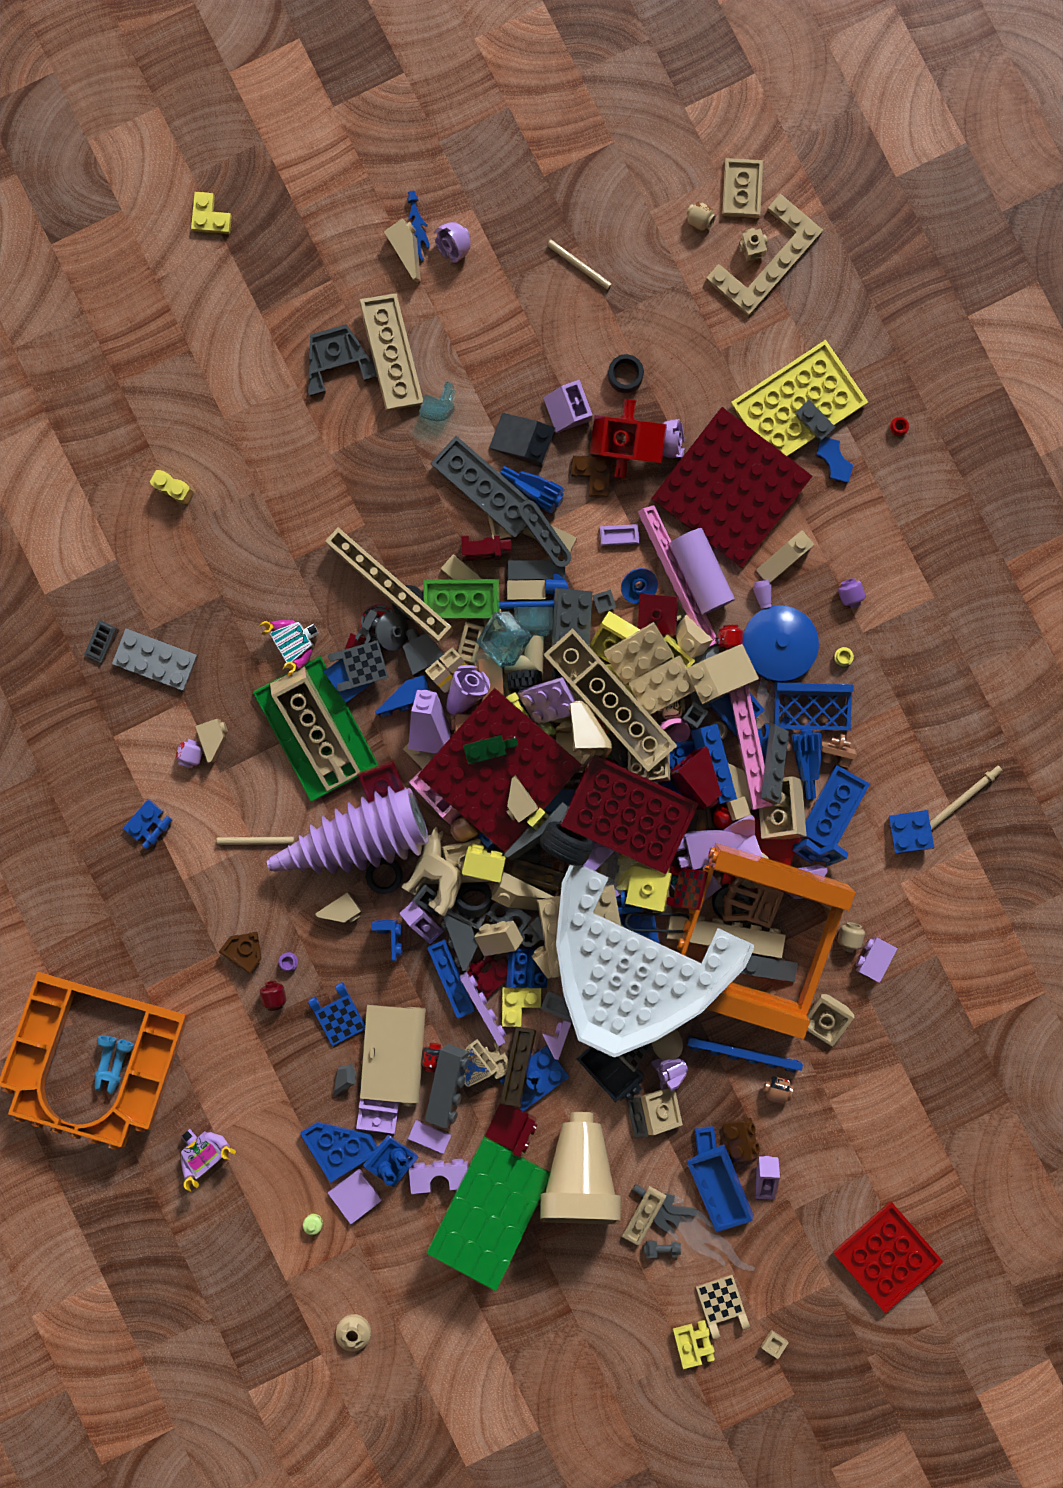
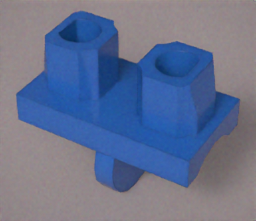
(627, 908)

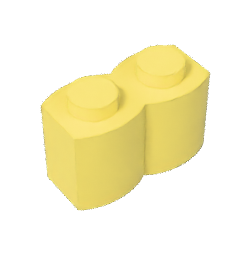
(175, 488)

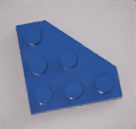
(338, 1148)

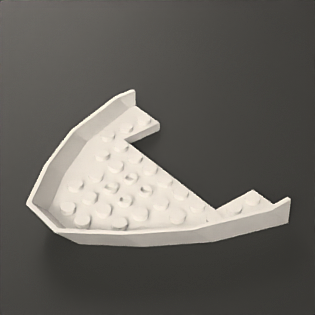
(625, 985)

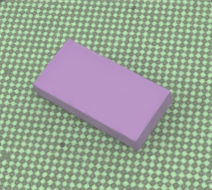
(619, 535)
(429, 1136)

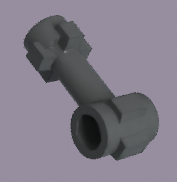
(651, 1249)

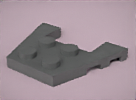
(334, 349)

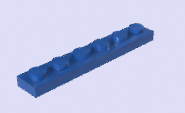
(752, 1056)

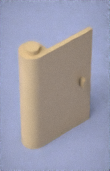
(398, 1046)

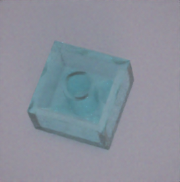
(504, 639)

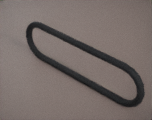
(655, 914)

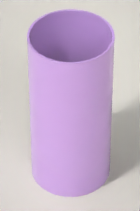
(701, 571)

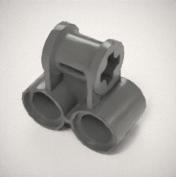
(535, 929)

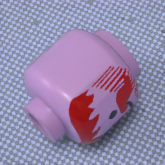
(189, 753)

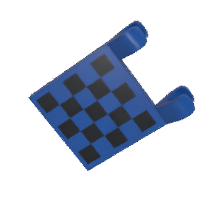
(338, 1018)

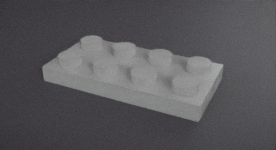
(155, 659)

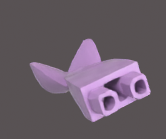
(698, 843)

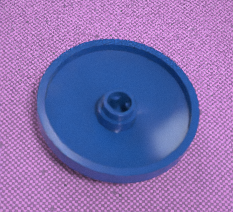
(781, 643)

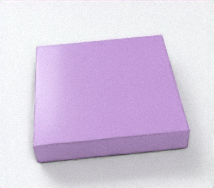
(355, 1196)

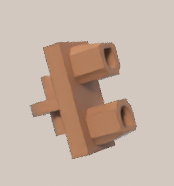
(846, 754)

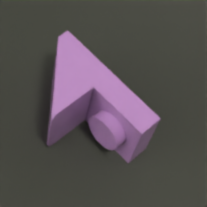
(556, 1042)

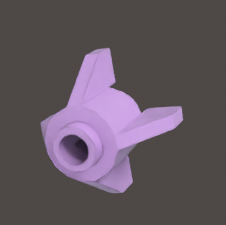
(670, 1072)

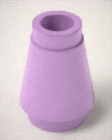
(763, 593)

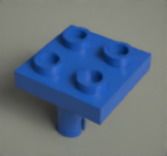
(390, 1161)

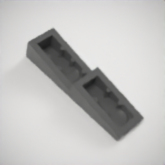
(532, 837)

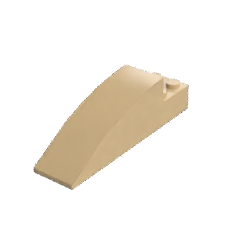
(610, 700)

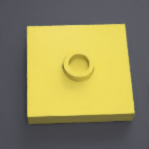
(648, 888)

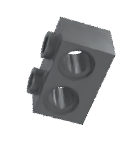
(510, 914)

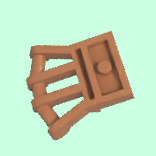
(761, 910)

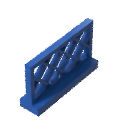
(818, 690)

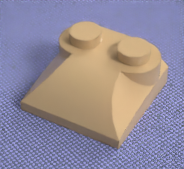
(829, 1019)

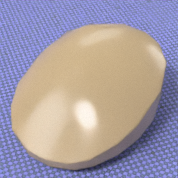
(669, 1046)

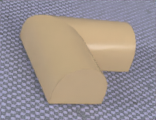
(532, 657)

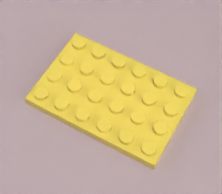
(813, 377)

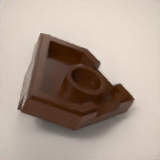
(243, 951)

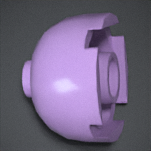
(453, 241)
(674, 439)

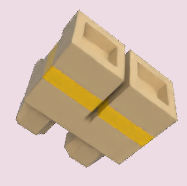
(438, 672)

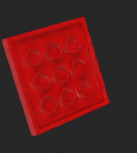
(888, 1256)

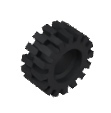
(523, 679)

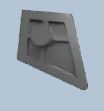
(345, 1079)

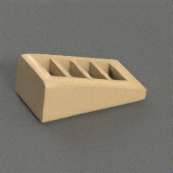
(473, 625)

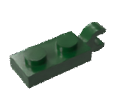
(488, 748)

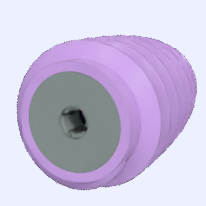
(360, 835)

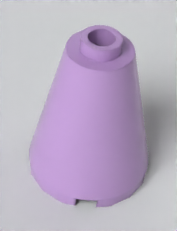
(466, 689)

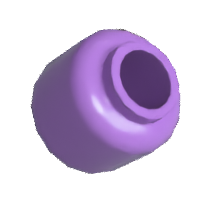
(851, 593)

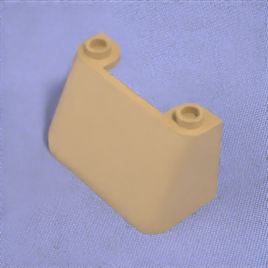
(583, 736)

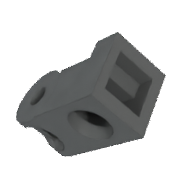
(694, 715)

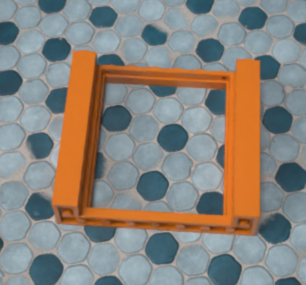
(752, 1004)

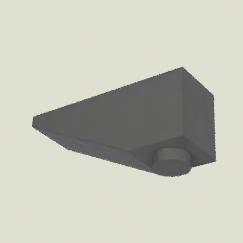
(771, 968)

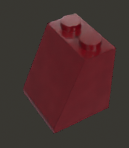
(697, 778)

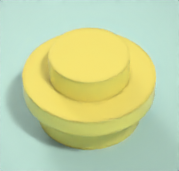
(843, 656)

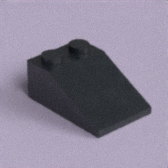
(523, 439)

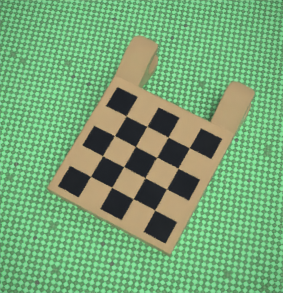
(721, 1302)

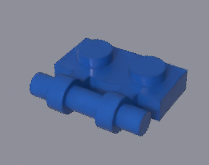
(143, 820)

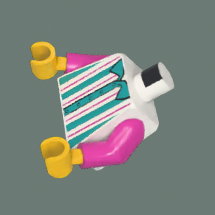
(292, 641)

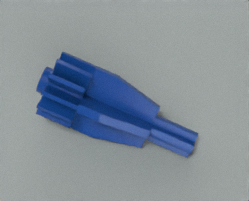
(535, 488)
(808, 758)

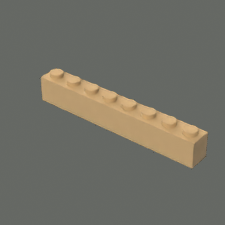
(389, 586)

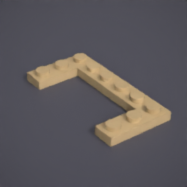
(805, 234)

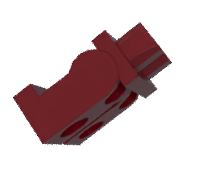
(485, 549)

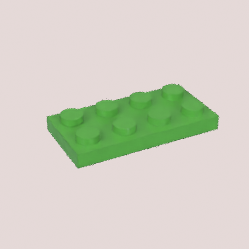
(462, 597)

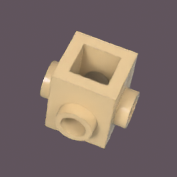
(753, 244)

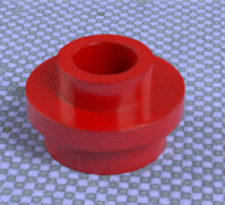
(903, 422)

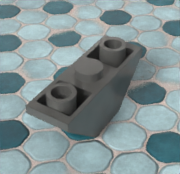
(461, 940)

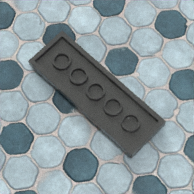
(482, 485)

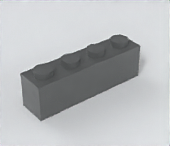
(447, 1086)

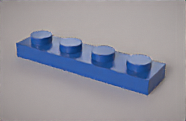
(451, 979)

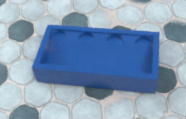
(720, 1188)

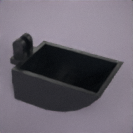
(612, 1074)

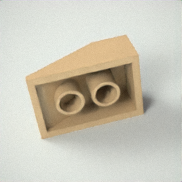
(722, 674)

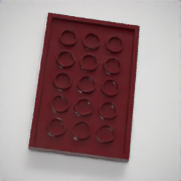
(629, 814)

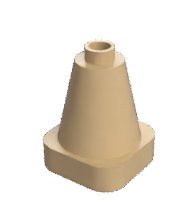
(580, 1177)

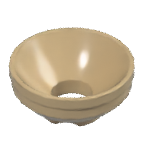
(353, 1323)

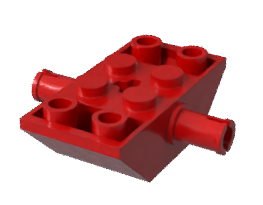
(643, 438)

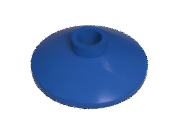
(647, 585)

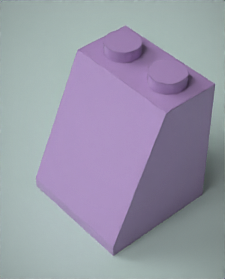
(428, 723)

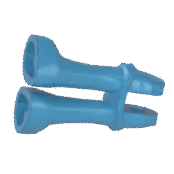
(113, 1076)

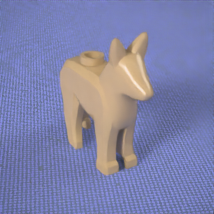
(437, 869)

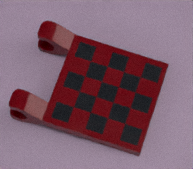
(689, 888)

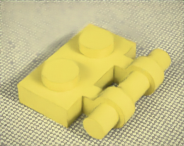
(687, 1344)

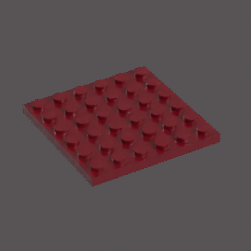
(732, 486)
(483, 787)

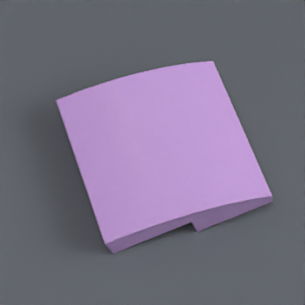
(377, 1116)

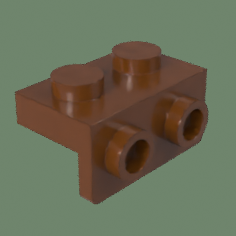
(741, 1140)

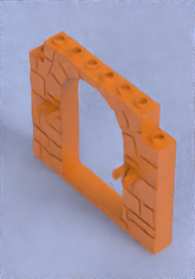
(36, 1045)

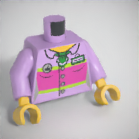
(202, 1154)

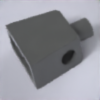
(420, 651)

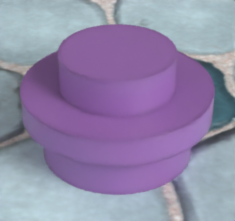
(288, 961)

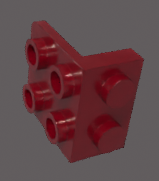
(512, 1128)

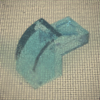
(439, 409)

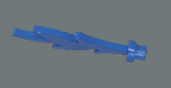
(418, 221)

